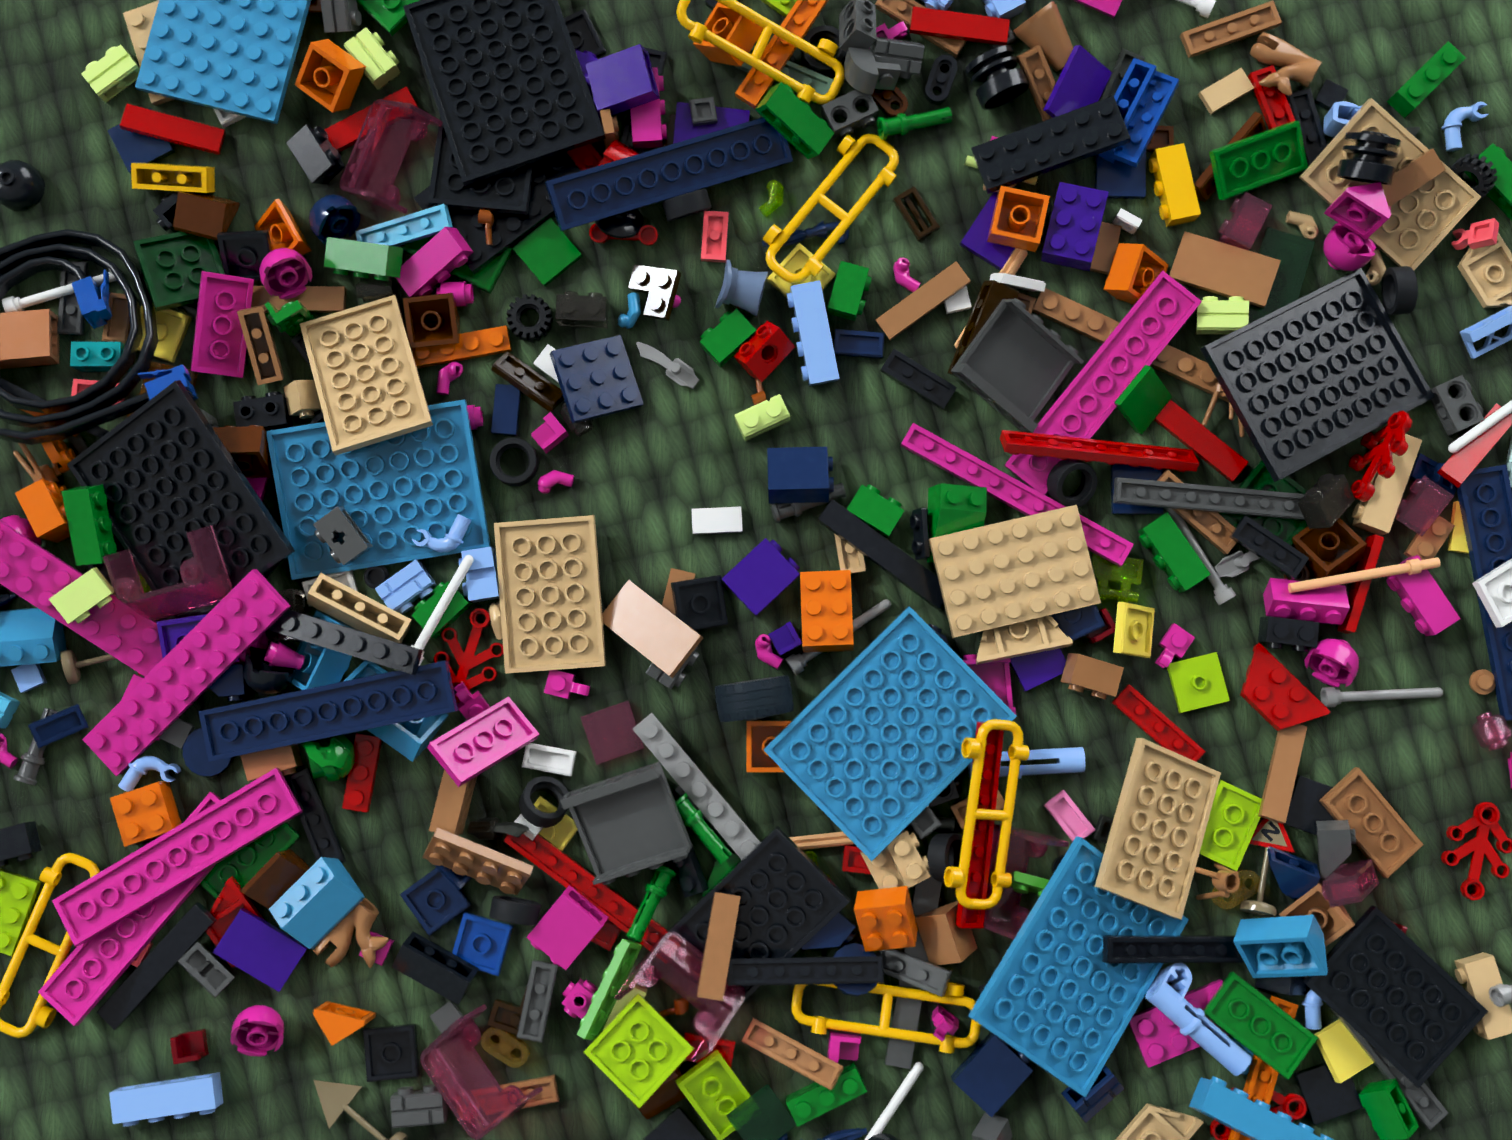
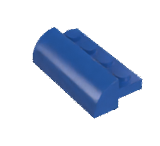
(1142, 102)

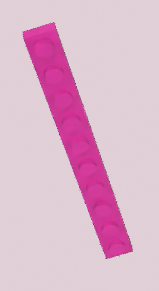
(1008, 489)

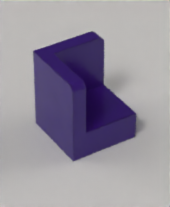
(785, 639)

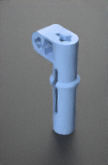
(1067, 761)
(1191, 1020)

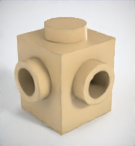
(302, 398)

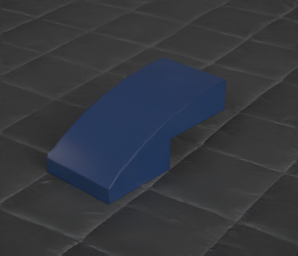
(1429, 468)

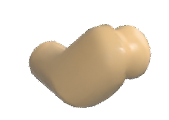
(1305, 223)
(1376, 269)
(495, 618)

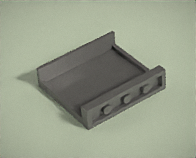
(1016, 363)
(628, 823)

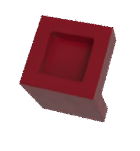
(1104, 631)
(189, 1046)

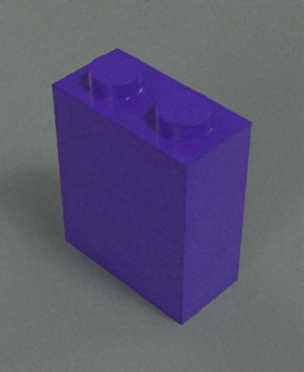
(622, 80)
(761, 576)

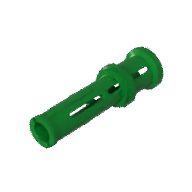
(903, 124)
(693, 819)
(654, 893)

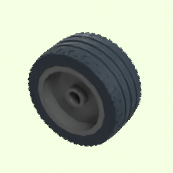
(754, 699)

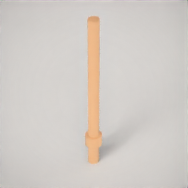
(1411, 567)

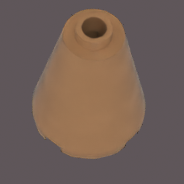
(1049, 31)

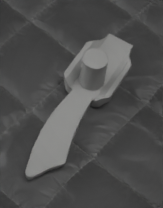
(676, 370)
(1235, 564)

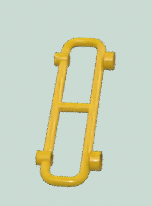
(823, 52)
(849, 149)
(975, 749)
(953, 996)
(41, 1013)

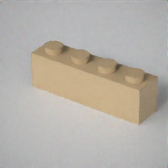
(1380, 510)
(357, 609)

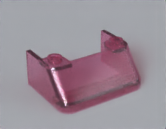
(381, 151)
(202, 576)
(1008, 915)
(680, 967)
(467, 1081)

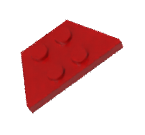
(1278, 693)
(227, 907)

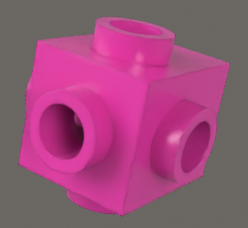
(583, 989)

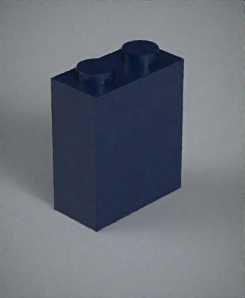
(799, 475)
(992, 1073)

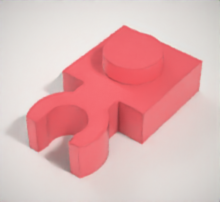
(1480, 235)

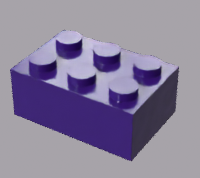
(1074, 226)

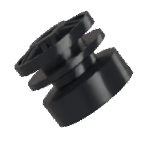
(996, 77)
(1368, 157)

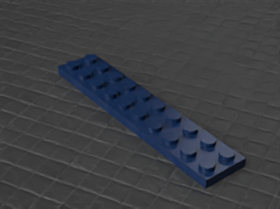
(666, 172)
(1487, 523)
(327, 711)

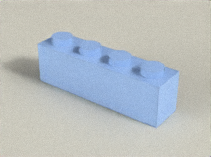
(814, 333)
(166, 1098)

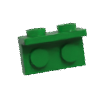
(289, 317)

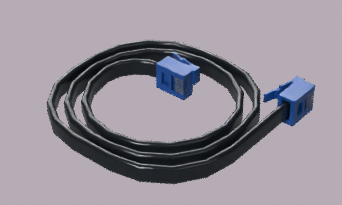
(96, 403)

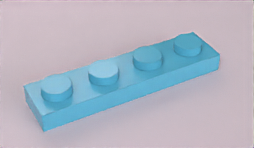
(408, 227)

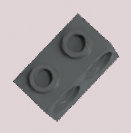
(857, 25)
(846, 107)
(1449, 408)
(206, 970)

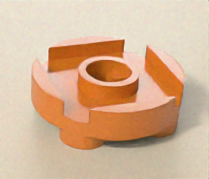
(58, 452)

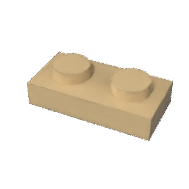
(849, 557)

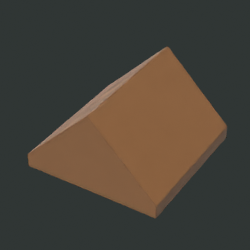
(1332, 920)
(942, 938)

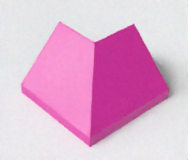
(1361, 209)

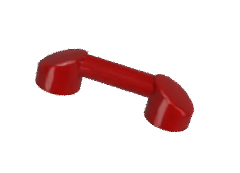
(647, 235)

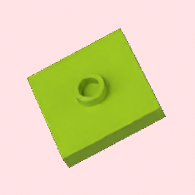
(1198, 682)

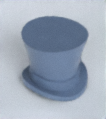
(742, 289)

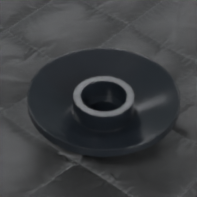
(622, 225)

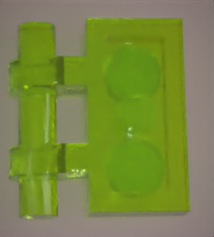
(1128, 574)

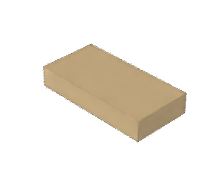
(1226, 91)

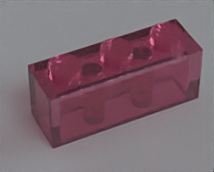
(1350, 883)

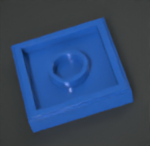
(482, 942)

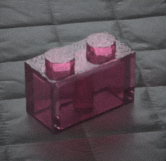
(1245, 222)
(1423, 505)

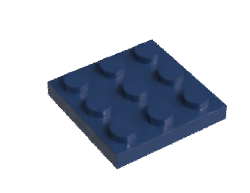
(596, 379)

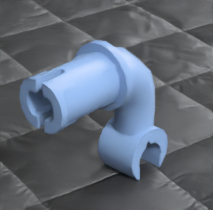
(1453, 123)
(450, 541)
(142, 766)
(1312, 1011)

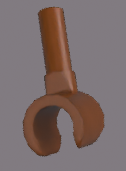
(487, 218)
(760, 396)
(680, 1007)

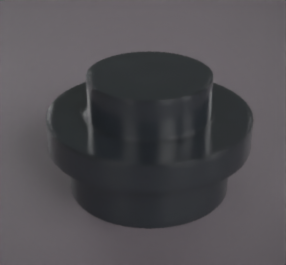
(375, 576)

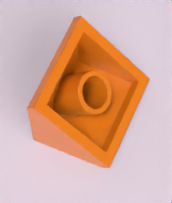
(282, 228)
(340, 1020)

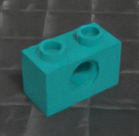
(95, 355)

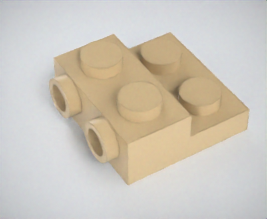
(899, 863)

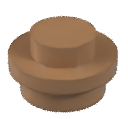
(1482, 682)

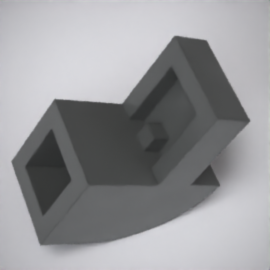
(866, 74)

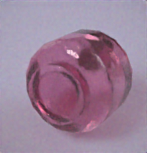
(1491, 731)

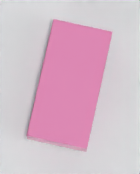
(1068, 816)

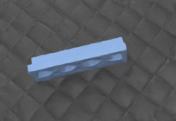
(1487, 328)

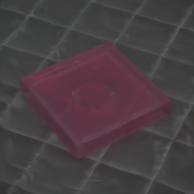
(612, 732)

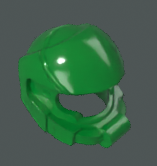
(331, 761)

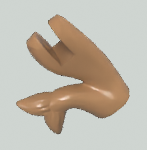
(1294, 63)
(361, 919)

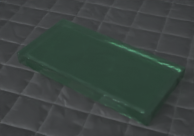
(1294, 258)

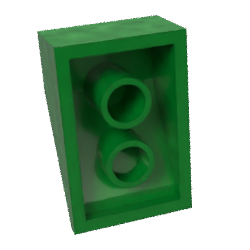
(955, 509)

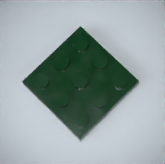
(174, 267)
(1261, 480)

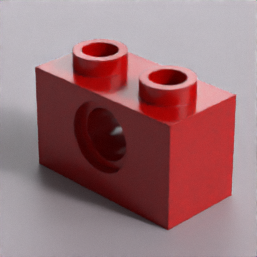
(762, 363)

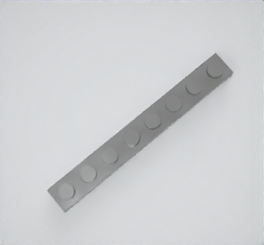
(696, 785)

